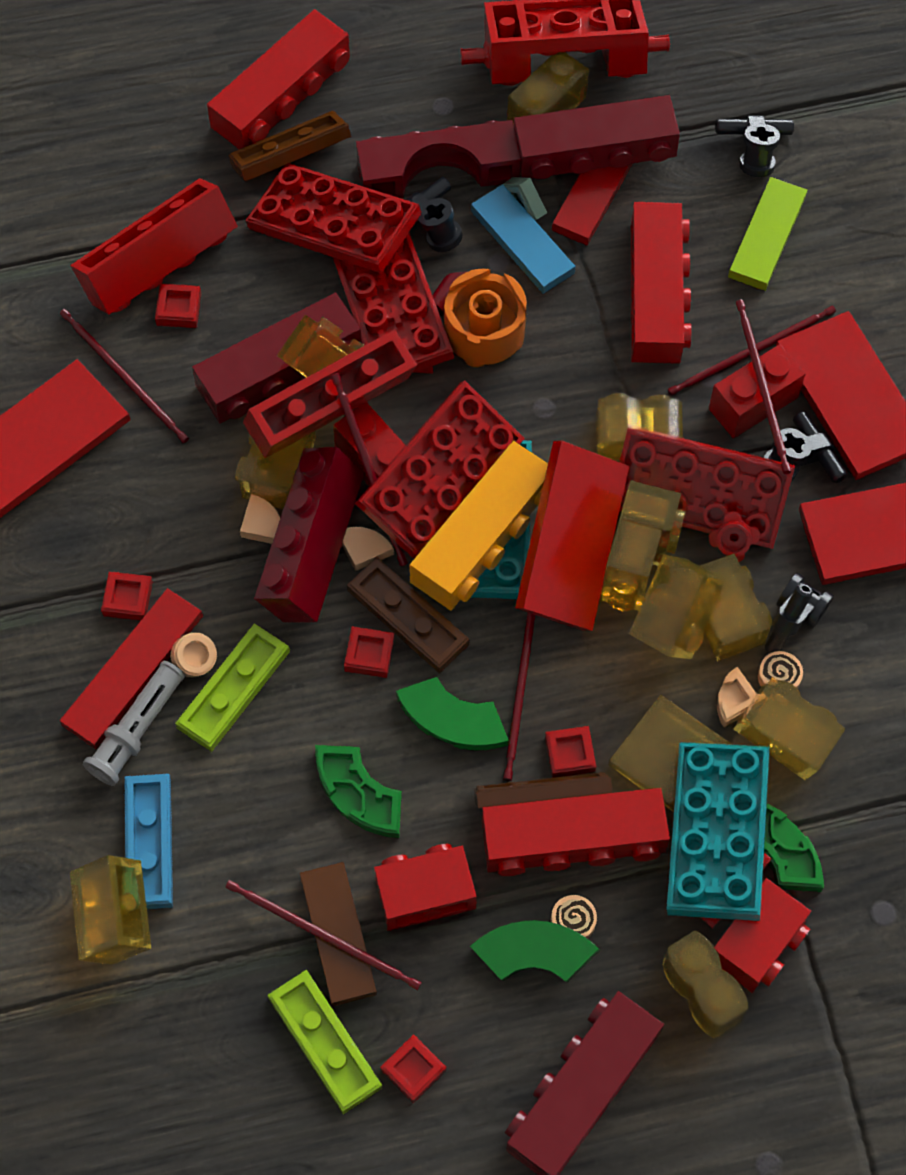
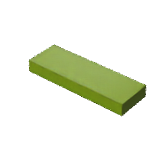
(767, 233)
(232, 687)
(325, 1042)

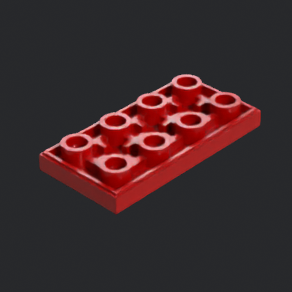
(334, 217)
(397, 301)
(851, 393)
(53, 431)
(437, 469)
(709, 481)
(857, 533)
(572, 536)

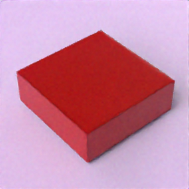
(178, 305)
(126, 596)
(369, 652)
(570, 752)
(413, 1068)

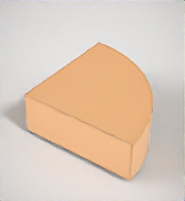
(259, 520)
(364, 545)
(734, 697)

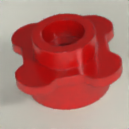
(733, 524)

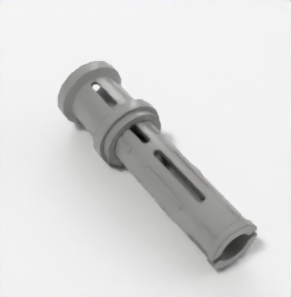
(120, 738)

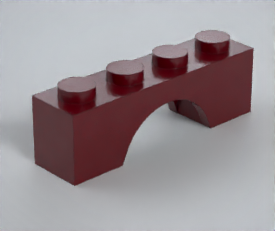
(482, 150)

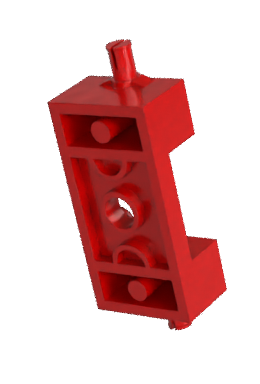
(553, 26)

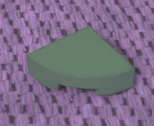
(527, 194)

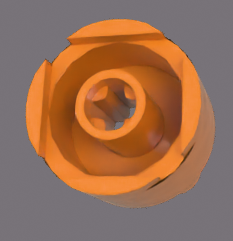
(485, 317)

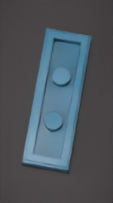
(523, 239)
(150, 834)

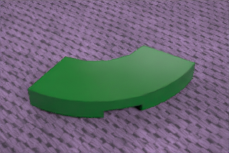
(450, 719)
(356, 793)
(791, 854)
(535, 945)

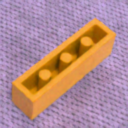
(480, 528)

